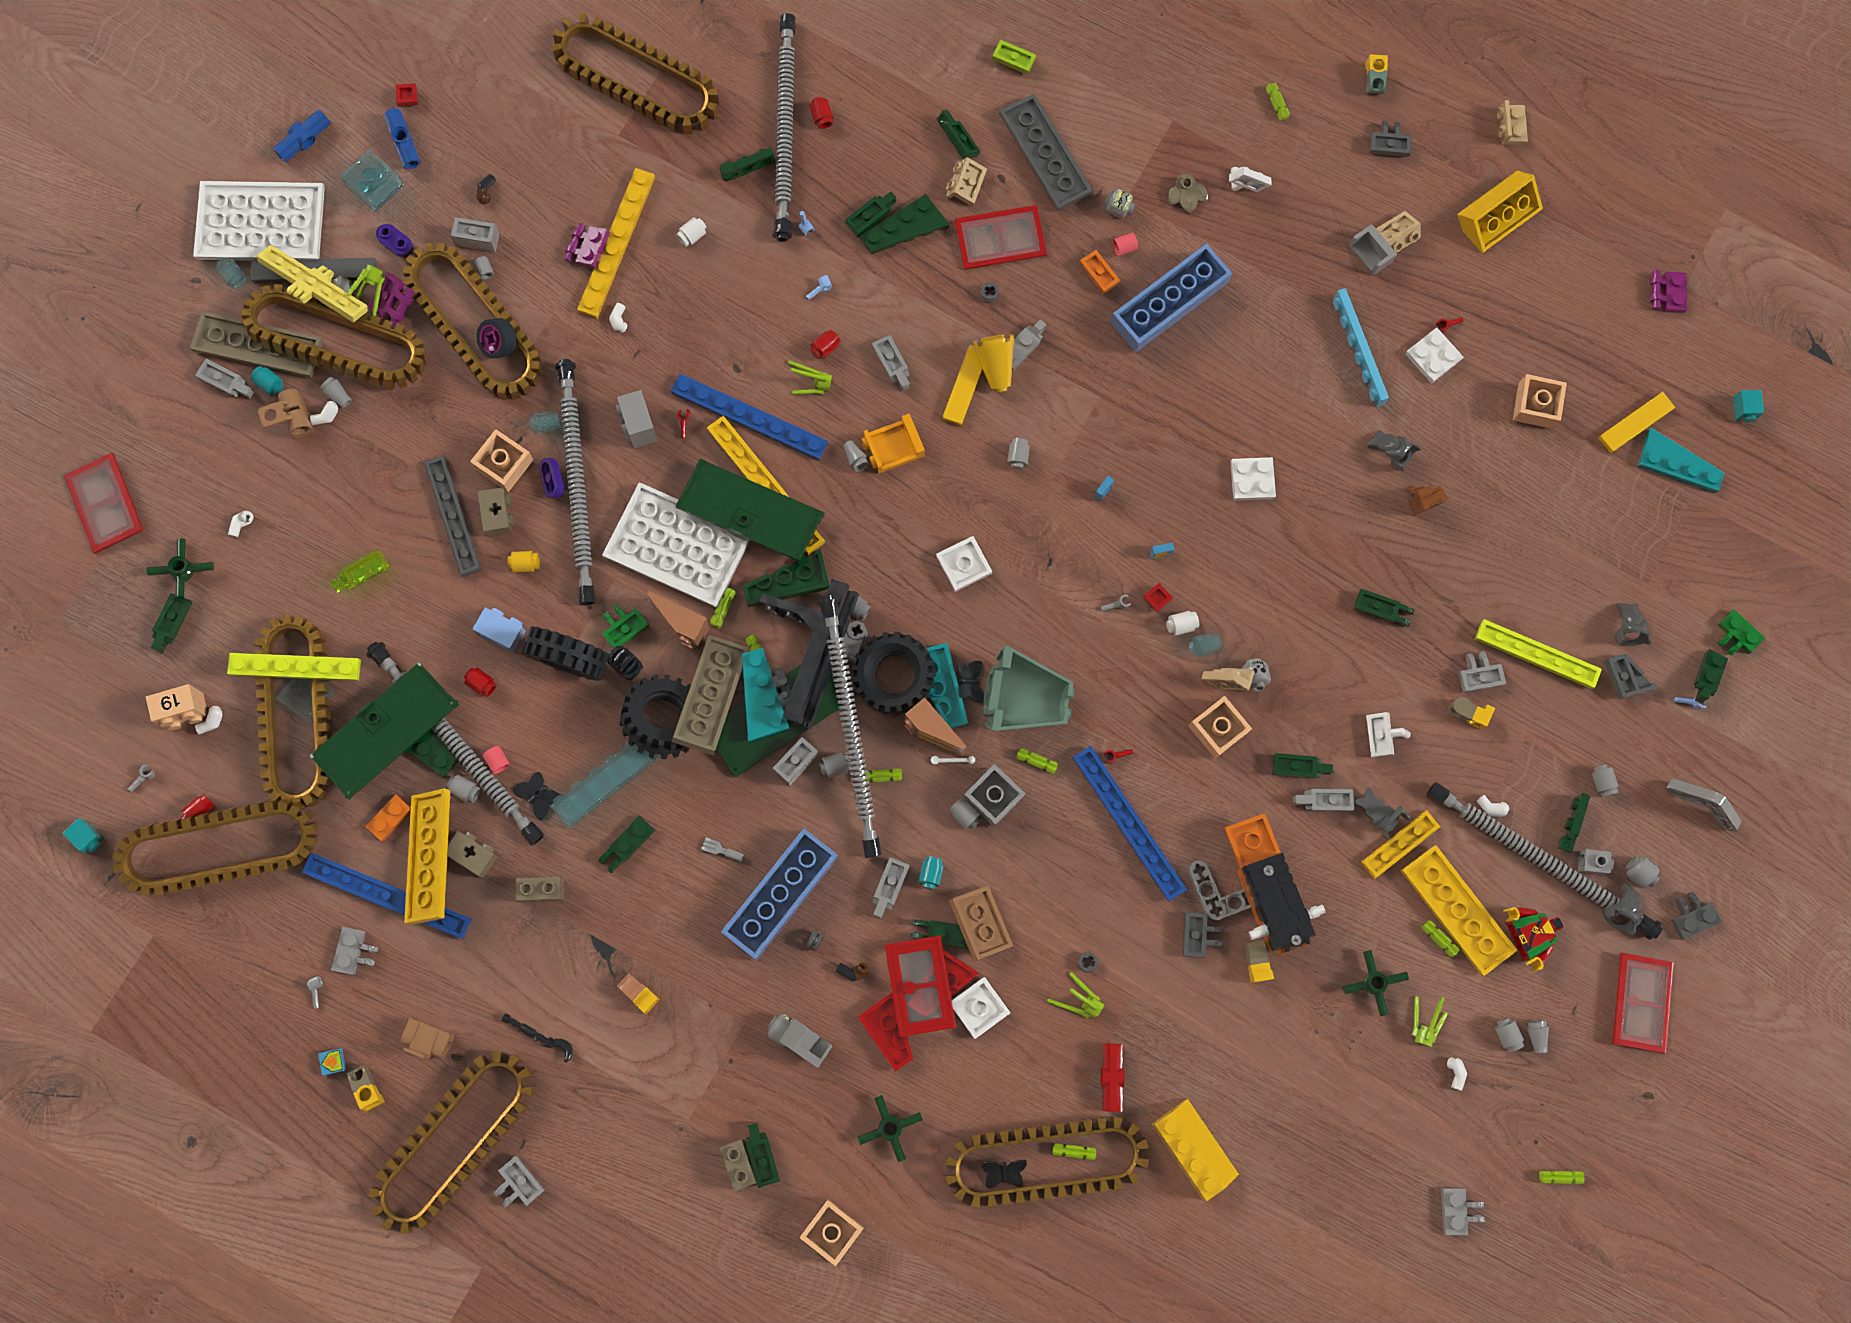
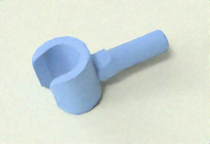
(805, 225)
(825, 285)
(1696, 705)

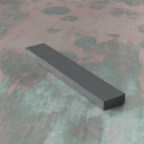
(345, 267)
(453, 516)

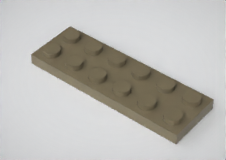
(228, 339)
(710, 695)

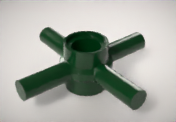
(184, 574)
(1384, 982)
(900, 1124)

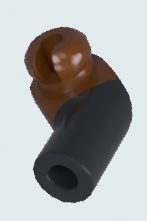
(482, 188)
(854, 973)

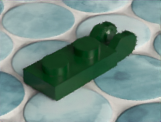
(747, 165)
(1382, 607)
(628, 842)
(950, 933)

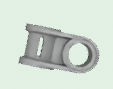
(852, 642)

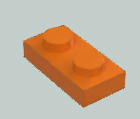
(1099, 272)
(389, 818)

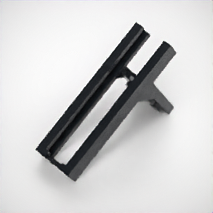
(816, 664)

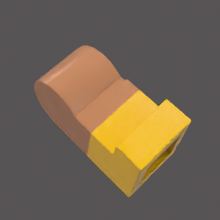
(638, 993)

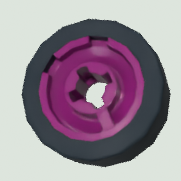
(496, 338)

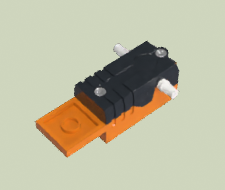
(1270, 887)

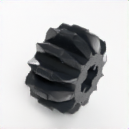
(624, 662)

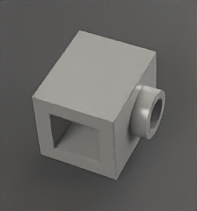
(1595, 862)

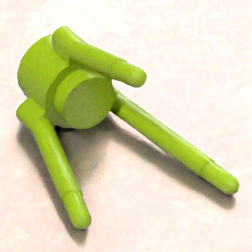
(369, 275)
(821, 379)
(1091, 1006)
(1427, 1035)

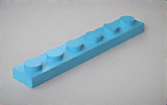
(1362, 351)

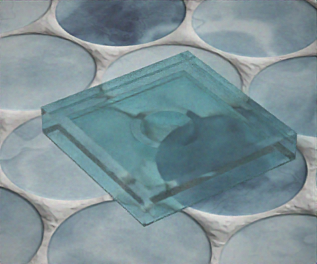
(298, 698)

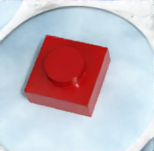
(406, 95)
(1157, 597)

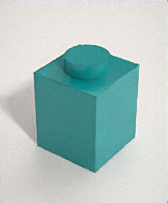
(1748, 405)
(84, 836)

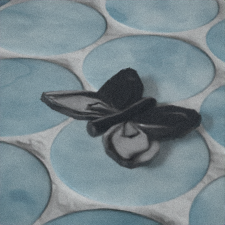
(968, 681)
(538, 793)
(1003, 1172)

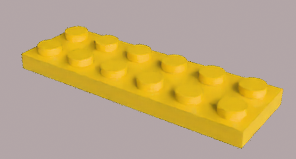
(427, 857)
(1459, 910)

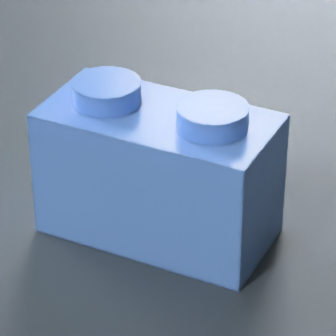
(499, 629)

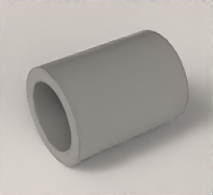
(484, 268)

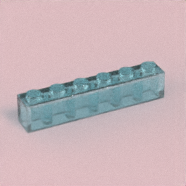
(601, 784)

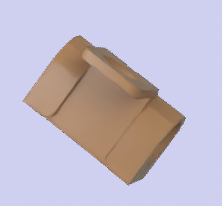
(289, 409)
(426, 1040)

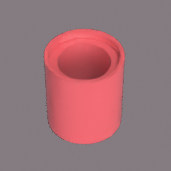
(1125, 244)
(496, 760)

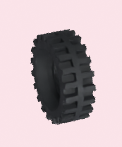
(565, 653)
(874, 653)
(639, 729)

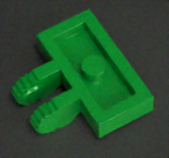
(625, 628)
(1740, 631)

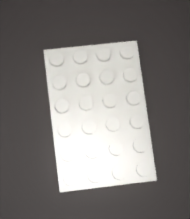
(248, 217)
(674, 546)

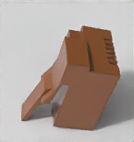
(1425, 498)

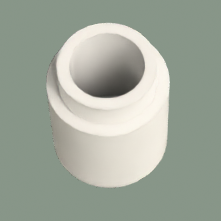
(691, 231)
(1182, 623)

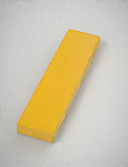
(963, 388)
(1636, 422)
(1400, 844)

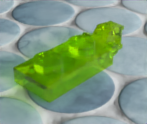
(360, 571)

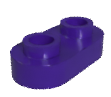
(393, 239)
(551, 477)

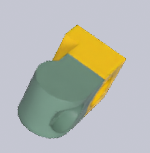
(1376, 73)

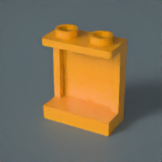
(893, 445)

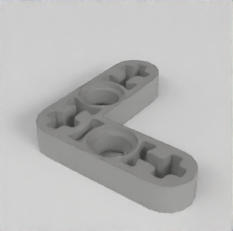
(1716, 802)
(1222, 903)

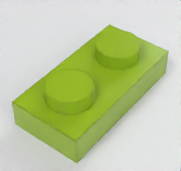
(1014, 57)

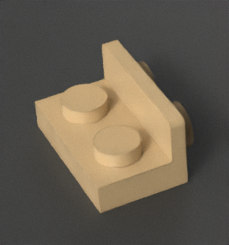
(1512, 124)
(966, 181)
(1400, 231)
(1229, 678)

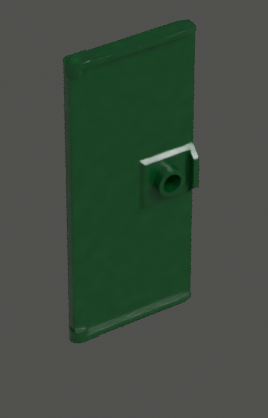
(749, 510)
(384, 730)
(734, 743)

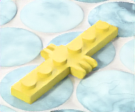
(311, 283)

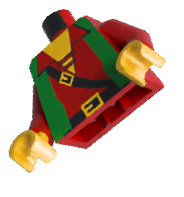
(1532, 934)

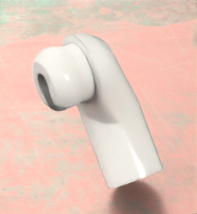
(616, 319)
(327, 414)
(239, 521)
(212, 721)
(1493, 809)
(1459, 1071)

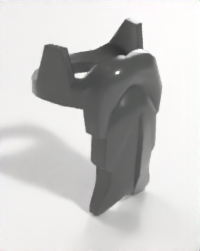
(1395, 448)
(1632, 622)
(1382, 816)
(1629, 906)

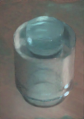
(230, 272)
(545, 422)
(1206, 644)

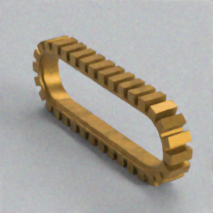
(495, 307)
(328, 358)
(268, 709)
(214, 875)

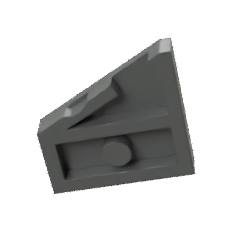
(1627, 677)

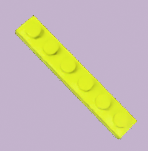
(1538, 654)
(294, 666)

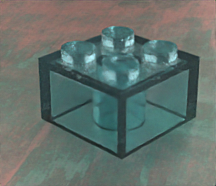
(372, 180)

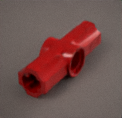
(1112, 1077)

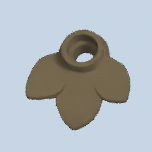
(1187, 196)

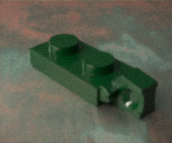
(958, 135)
(870, 213)
(169, 622)
(1709, 675)
(1299, 766)
(1573, 824)
(761, 1157)

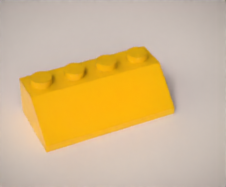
(1501, 210)
(1195, 1150)

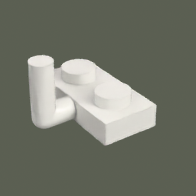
(1249, 179)
(1381, 734)

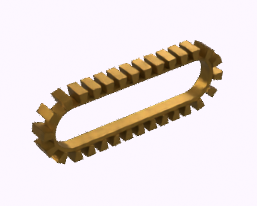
(621, 92)
(403, 1152)
(1047, 1194)

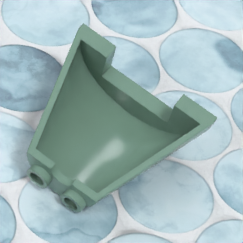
(1025, 693)

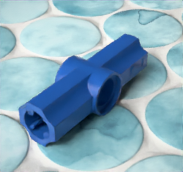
(302, 135)
(405, 147)

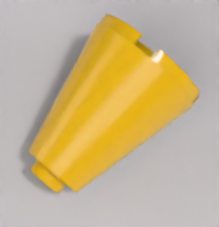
(996, 360)

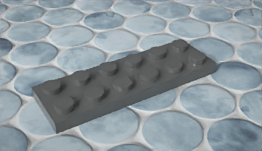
(1045, 152)

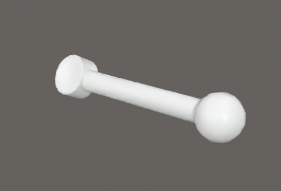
(935, 760)

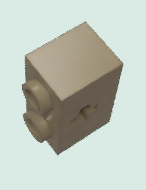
(490, 501)
(480, 862)
(539, 889)
(738, 1165)

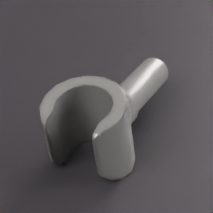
(1118, 604)
(142, 777)
(313, 984)

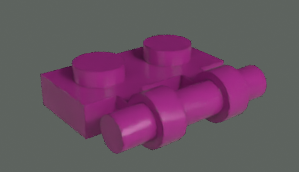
(591, 248)
(1674, 291)
(390, 293)

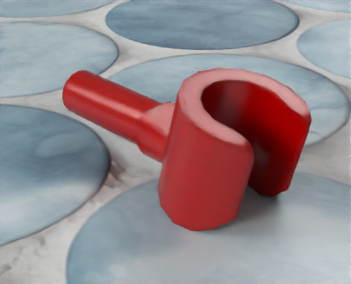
(1448, 323)
(683, 421)
(1117, 755)

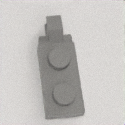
(1027, 342)
(892, 361)
(223, 379)
(1326, 800)
(889, 886)

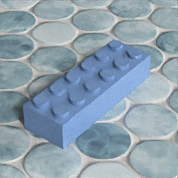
(1171, 298)
(780, 894)

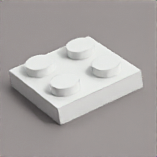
(1434, 355)
(1253, 479)
(964, 564)
(979, 1008)

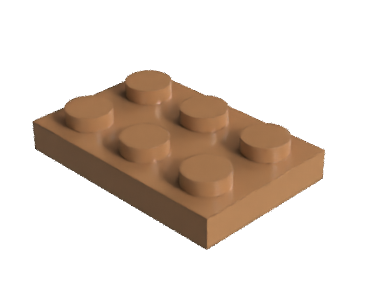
(981, 923)

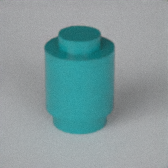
(267, 380)
(931, 873)

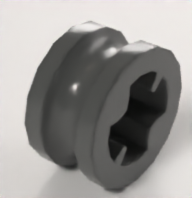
(989, 286)
(815, 940)
(1085, 955)

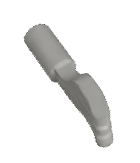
(715, 847)

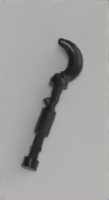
(549, 1042)

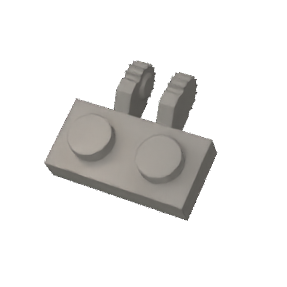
(1482, 677)
(349, 951)
(521, 1181)
(1455, 1211)

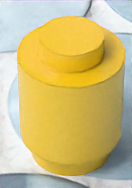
(523, 561)

